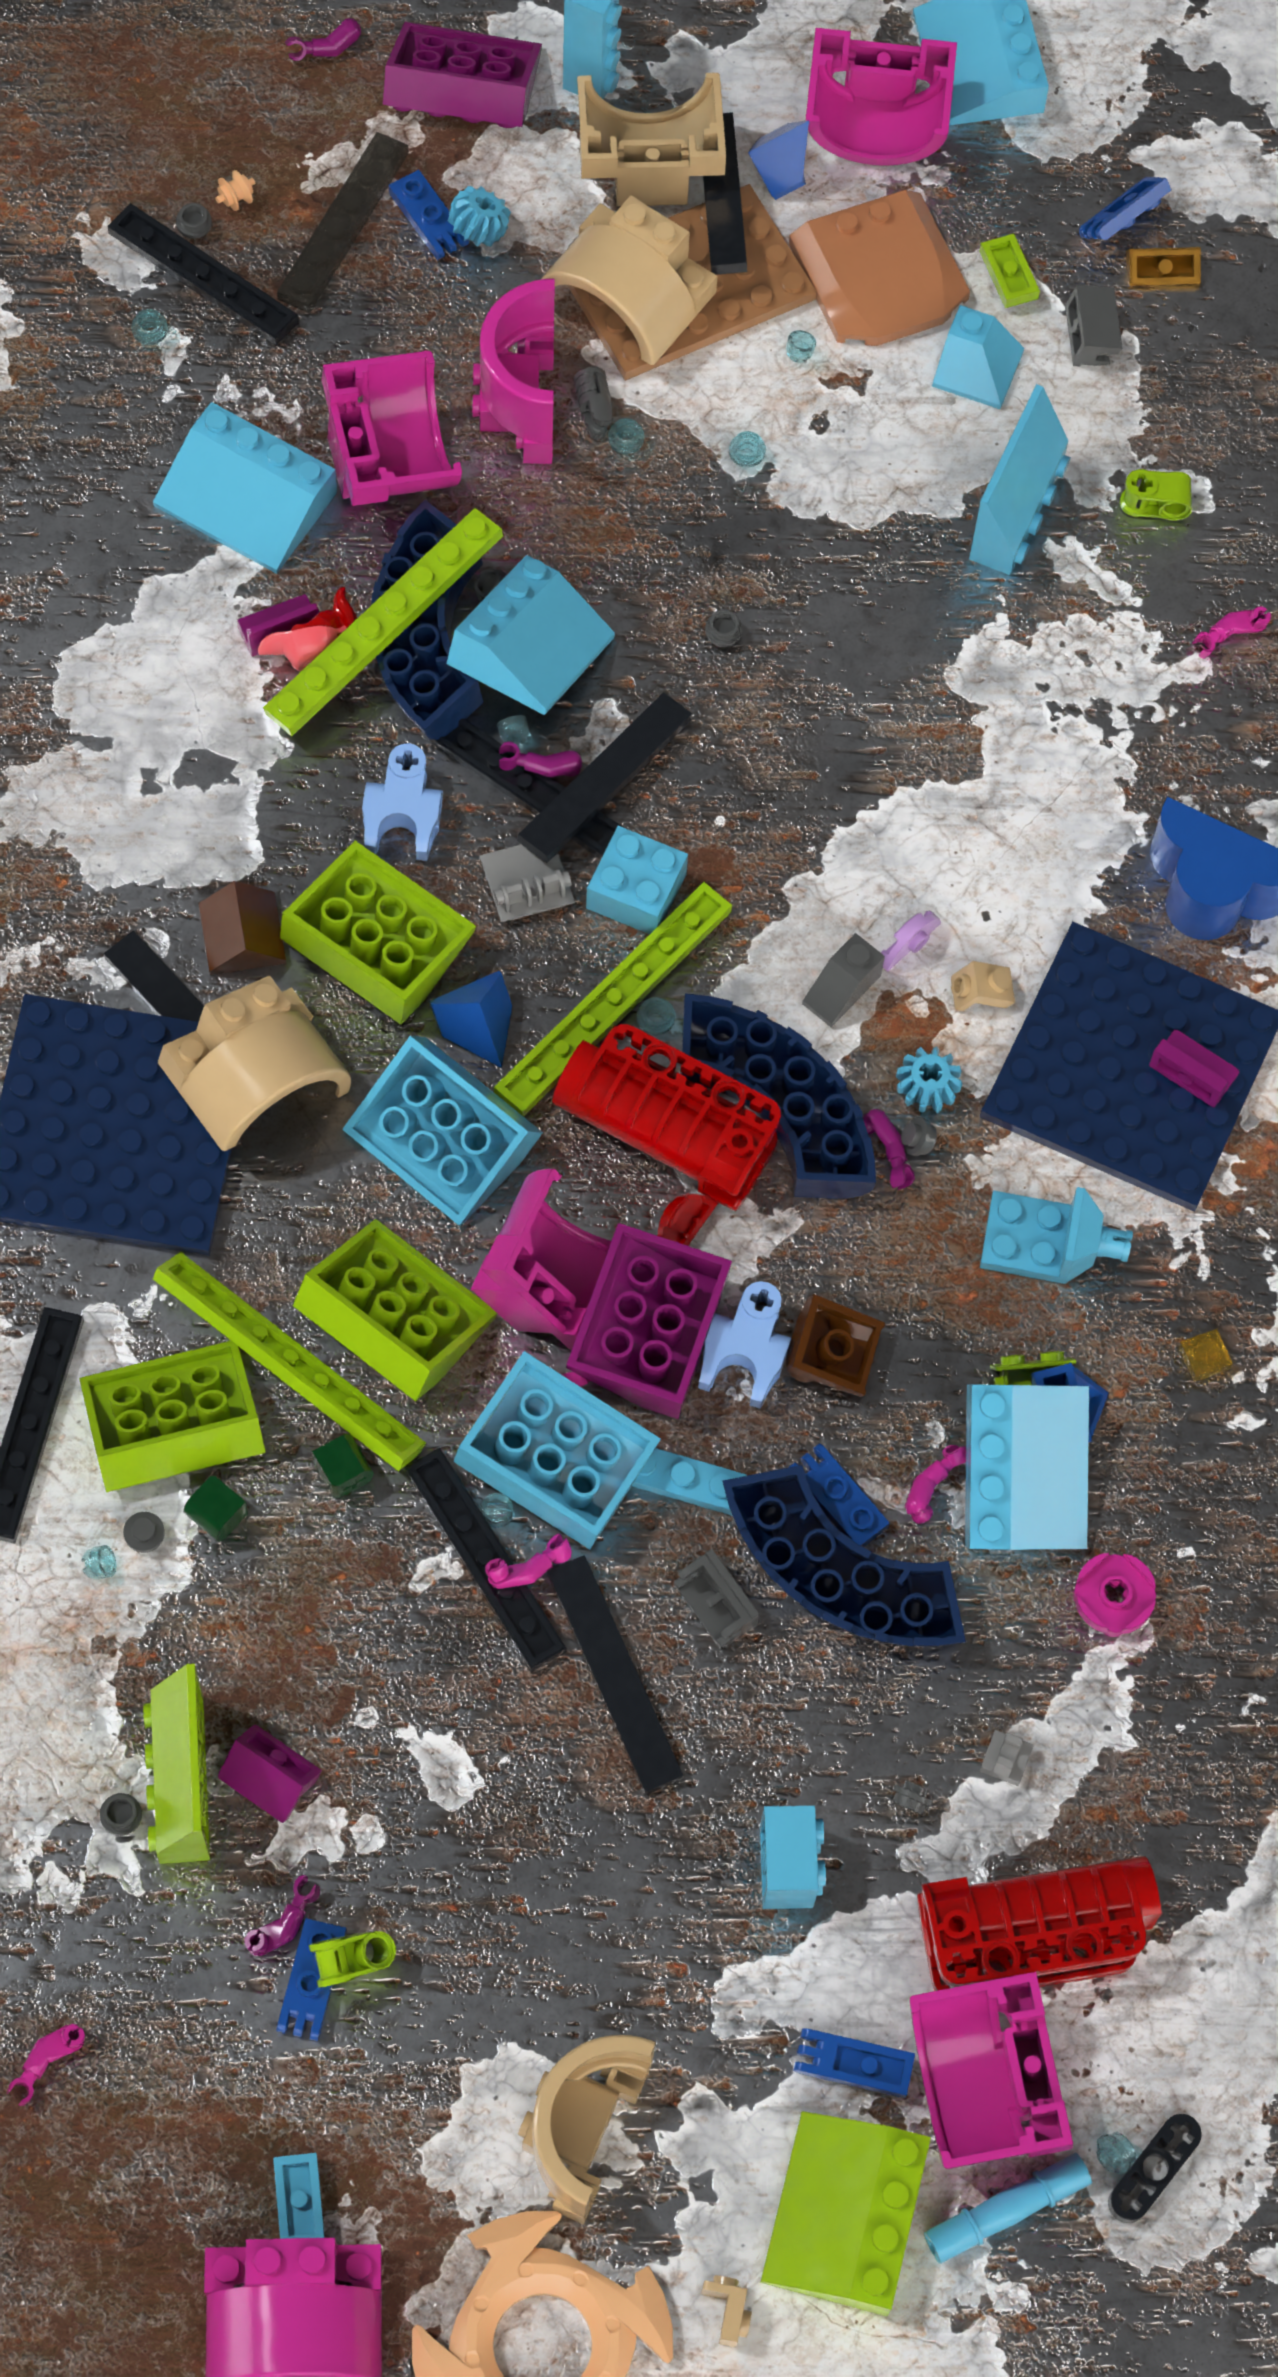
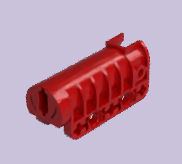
(670, 1114)
(1037, 1917)

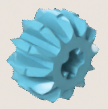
(479, 216)
(940, 1078)

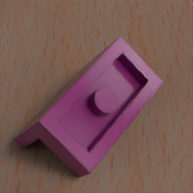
(275, 619)
(1193, 1067)
(268, 1772)

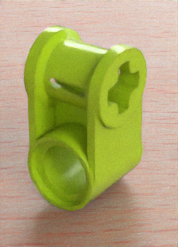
(1161, 495)
(346, 1958)

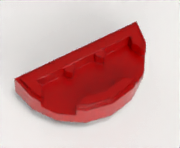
(685, 1217)

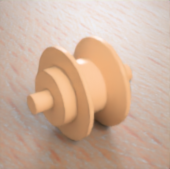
(235, 190)

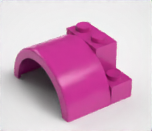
(877, 111)
(510, 380)
(390, 437)
(541, 1265)
(987, 2079)
(291, 2311)

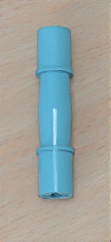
(1007, 2208)

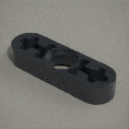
(1183, 2151)

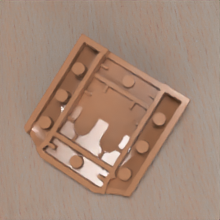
(880, 269)

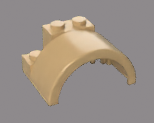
(652, 151)
(639, 270)
(248, 1057)
(575, 2112)

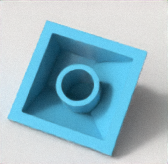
(978, 358)

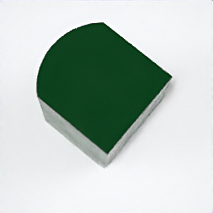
(342, 1465)
(216, 1508)

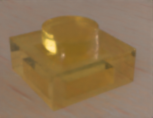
(1205, 1355)

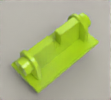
(1017, 1371)

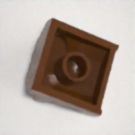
(833, 1346)

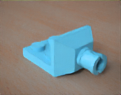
(1048, 1237)

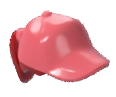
(310, 639)

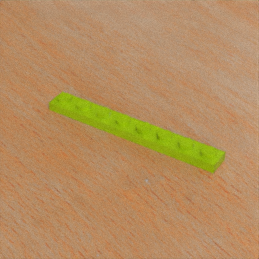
(383, 622)
(614, 997)
(289, 1361)

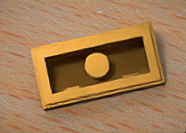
(1164, 266)

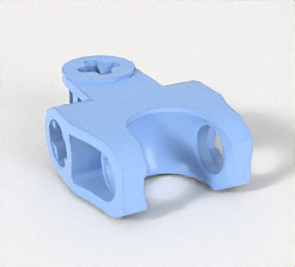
(403, 802)
(748, 1342)

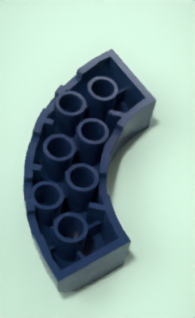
(416, 660)
(819, 1118)
(834, 1574)

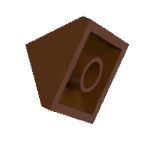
(241, 929)

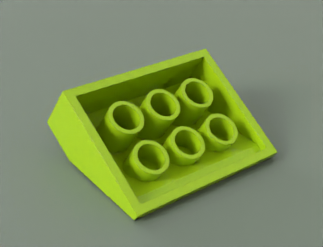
(376, 931)
(393, 1308)
(171, 1415)
(178, 1769)
(846, 2211)

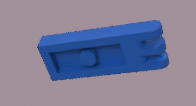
(1123, 211)
(426, 213)
(842, 1498)
(303, 1997)
(856, 2063)

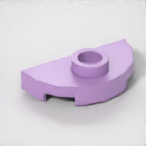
(910, 937)

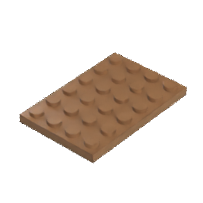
(741, 301)

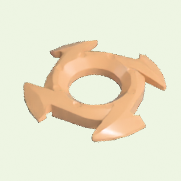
(522, 2271)

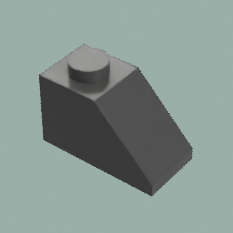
(844, 980)

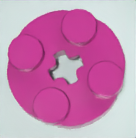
(1115, 1570)

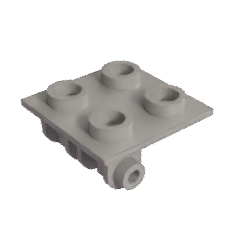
(525, 883)

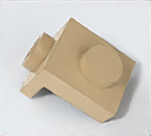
(982, 985)
(735, 2319)

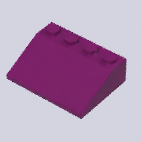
(461, 74)
(649, 1319)

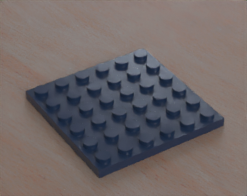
(1085, 1075)
(101, 1133)

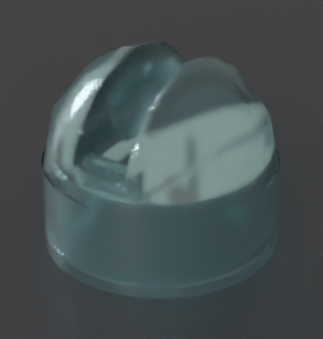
(800, 346)
(514, 728)
(497, 1516)
(99, 1562)

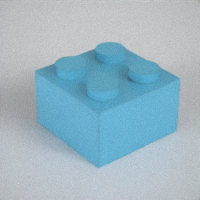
(636, 880)
(789, 1857)

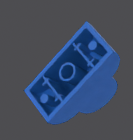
(1212, 872)

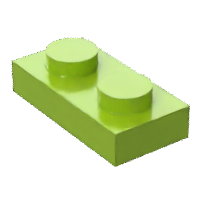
(1009, 270)

